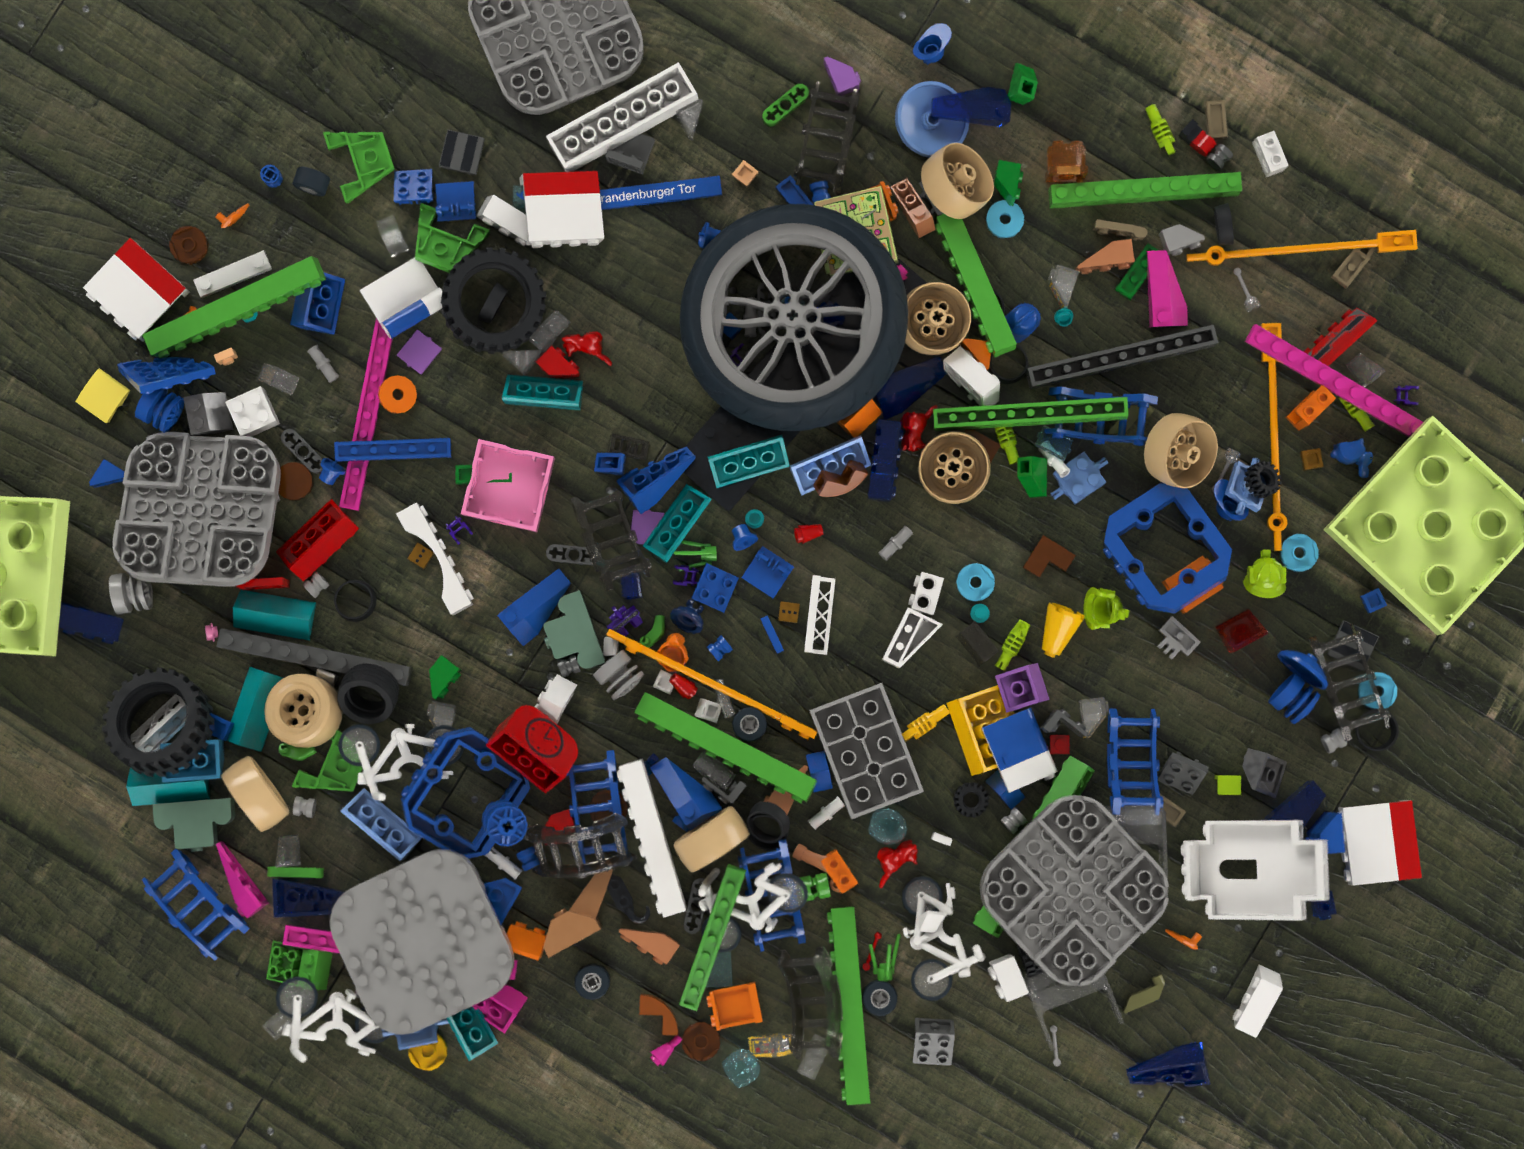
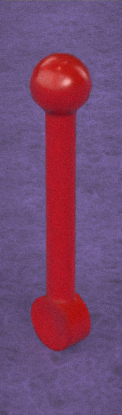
(877, 935)

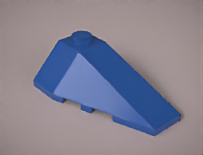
(650, 484)
(533, 609)
(687, 795)

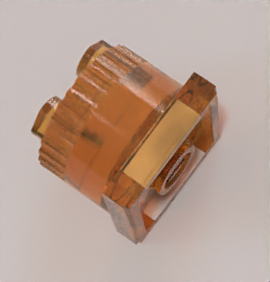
(1066, 162)

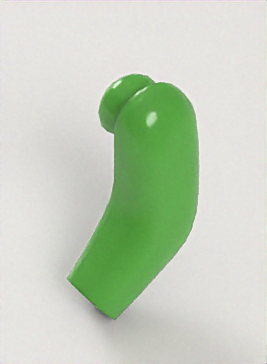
(655, 633)
(294, 753)

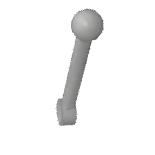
(1056, 1061)

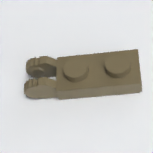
(1120, 229)
(1352, 266)

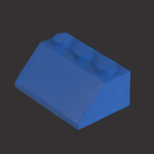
(319, 306)
(1329, 828)

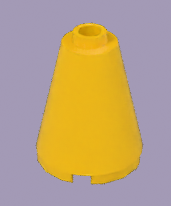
(1059, 628)

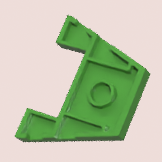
(369, 157)
(442, 248)
(334, 774)

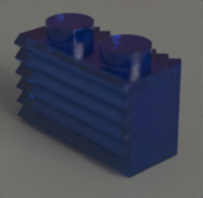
(631, 586)

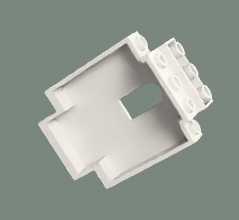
(1287, 870)

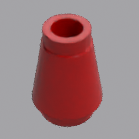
(807, 532)
(684, 686)

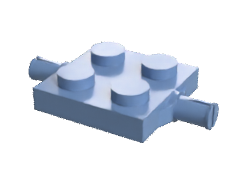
(1082, 479)
(1239, 492)
(422, 1037)

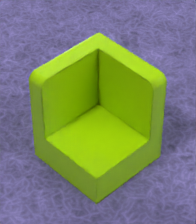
(1228, 784)

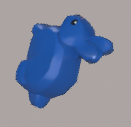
(1353, 453)

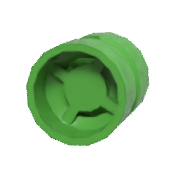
(822, 886)

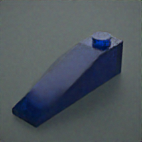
(976, 106)
(908, 386)
(1180, 1065)

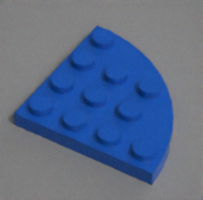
(164, 373)

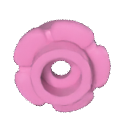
(211, 632)

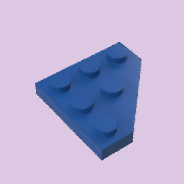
(502, 896)

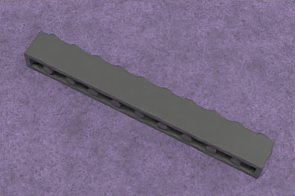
(1121, 357)
(304, 654)

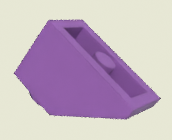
(841, 76)

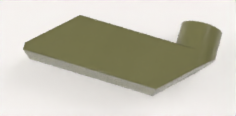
(1133, 413)
(1145, 995)

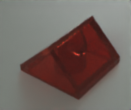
(1240, 631)

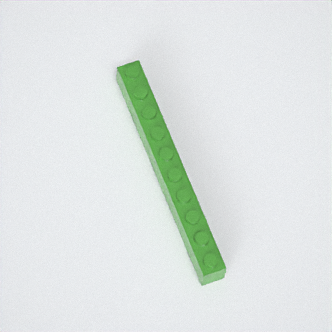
(1145, 190)
(235, 306)
(1031, 414)
(726, 747)
(1070, 781)
(848, 975)

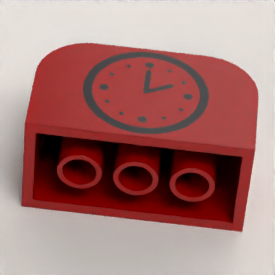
(535, 747)

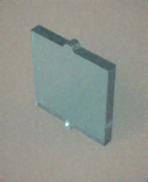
(1054, 446)
(721, 971)

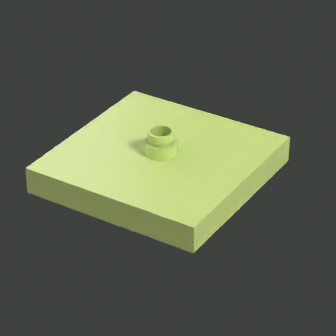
(1433, 525)
(31, 573)

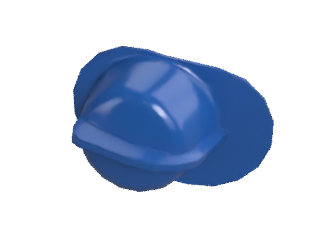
(932, 43)
(1023, 321)
(1225, 505)

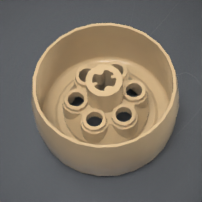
(967, 174)
(955, 308)
(945, 445)
(1193, 453)
(323, 715)
(255, 793)
(711, 839)

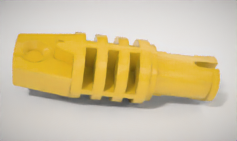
(925, 723)

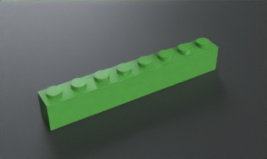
(976, 285)

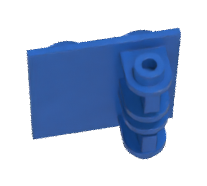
(413, 186)
(455, 201)
(767, 572)
(715, 588)

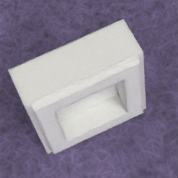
(662, 682)
(941, 838)

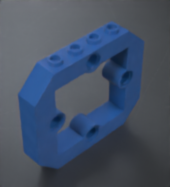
(1148, 505)
(415, 793)

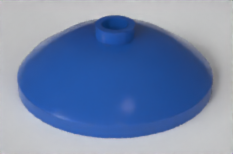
(1305, 666)

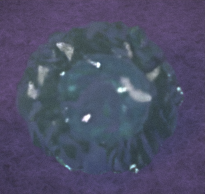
(887, 826)
(741, 1067)

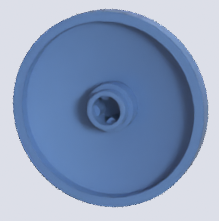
(914, 120)

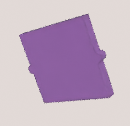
(419, 352)
(645, 524)

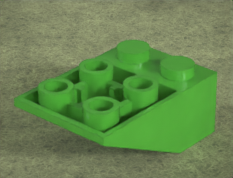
(299, 962)

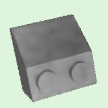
(208, 413)

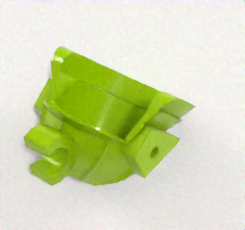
(1266, 577)
(1103, 608)

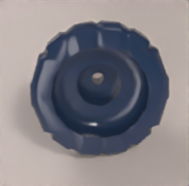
(688, 617)

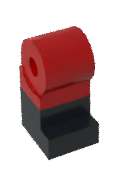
(1197, 138)

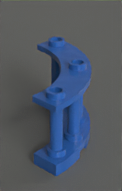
(1142, 400)
(1115, 764)
(612, 805)
(782, 854)
(205, 893)

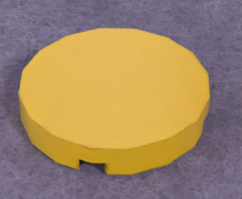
(429, 1056)

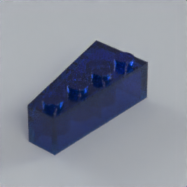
(884, 460)
(90, 623)
(1300, 804)
(302, 899)

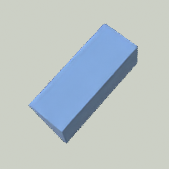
(830, 460)
(381, 824)

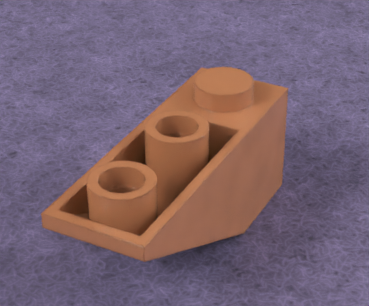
(913, 208)
(1115, 254)
(656, 943)

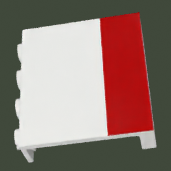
(562, 208)
(134, 289)
(1380, 843)

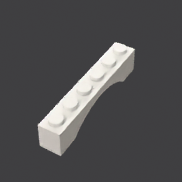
(454, 594)

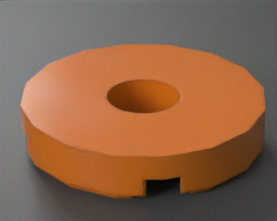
(386, 397)

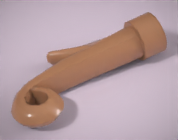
(814, 859)

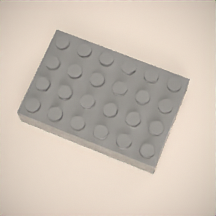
(866, 751)

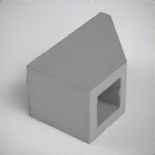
(1178, 238)

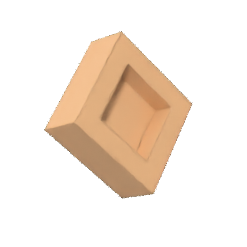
(745, 173)
(226, 357)

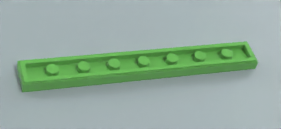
(712, 937)

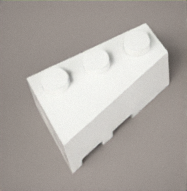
(505, 218)
(973, 377)
(909, 637)
(1258, 1001)

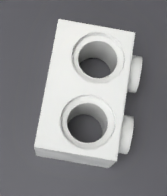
(1270, 154)
(930, 595)

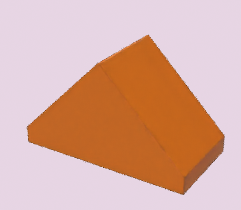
(978, 350)

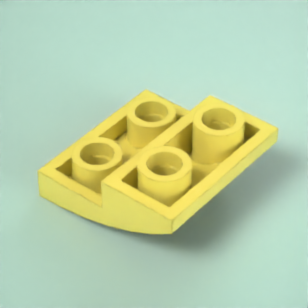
(102, 395)

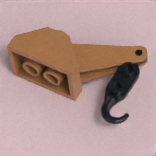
(582, 919)

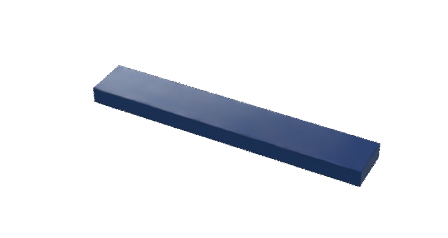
(392, 449)

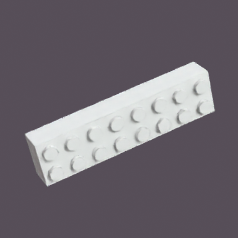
(622, 118)
(652, 837)

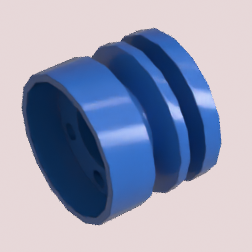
(160, 408)
(1298, 701)
(499, 813)

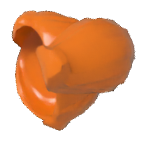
(675, 650)

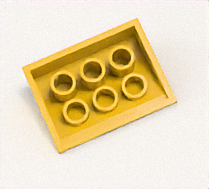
(969, 716)

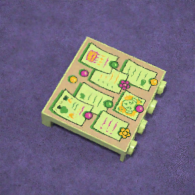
(856, 206)

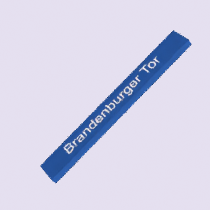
(660, 192)

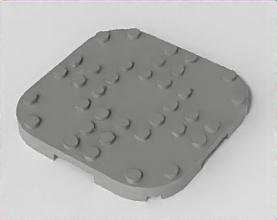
(556, 49)
(197, 509)
(1074, 890)
(422, 941)

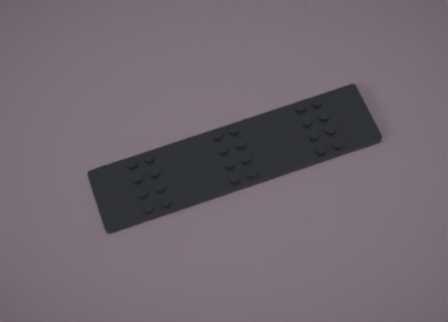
(729, 432)

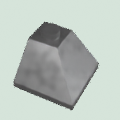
(1263, 771)

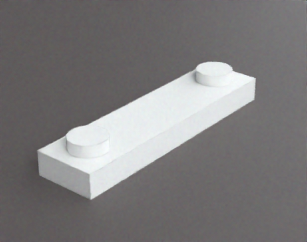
(232, 274)

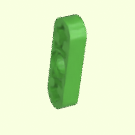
(771, 109)
(297, 872)

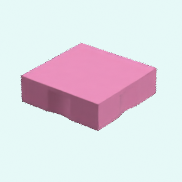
(508, 503)

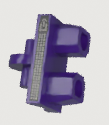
(629, 615)

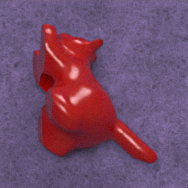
(589, 343)
(914, 425)
(893, 859)

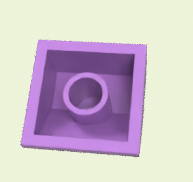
(1022, 687)

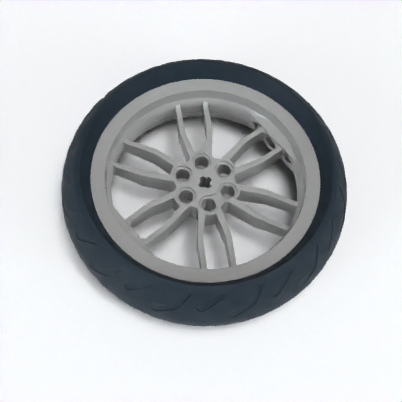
(706, 303)

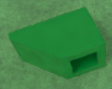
(1022, 84)
(1007, 179)
(1033, 475)
(442, 675)

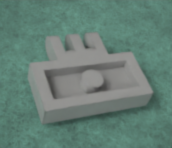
(1177, 638)

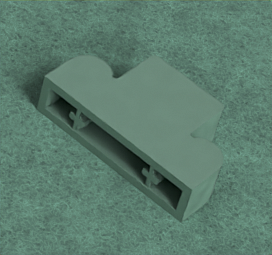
(574, 633)
(194, 821)

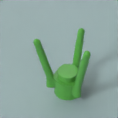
(707, 553)
(885, 970)

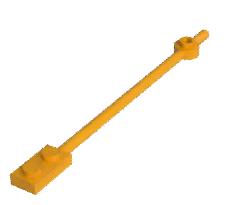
(1384, 242)
(1274, 328)
(787, 722)

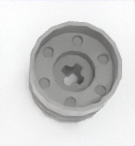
(129, 592)
(618, 675)

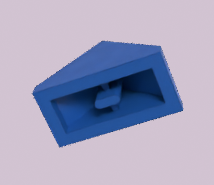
(610, 463)
(106, 474)
(819, 770)
(997, 784)

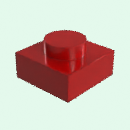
(1059, 744)

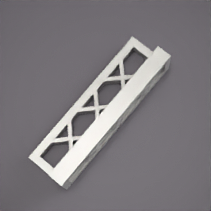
(812, 615)
(161, 731)

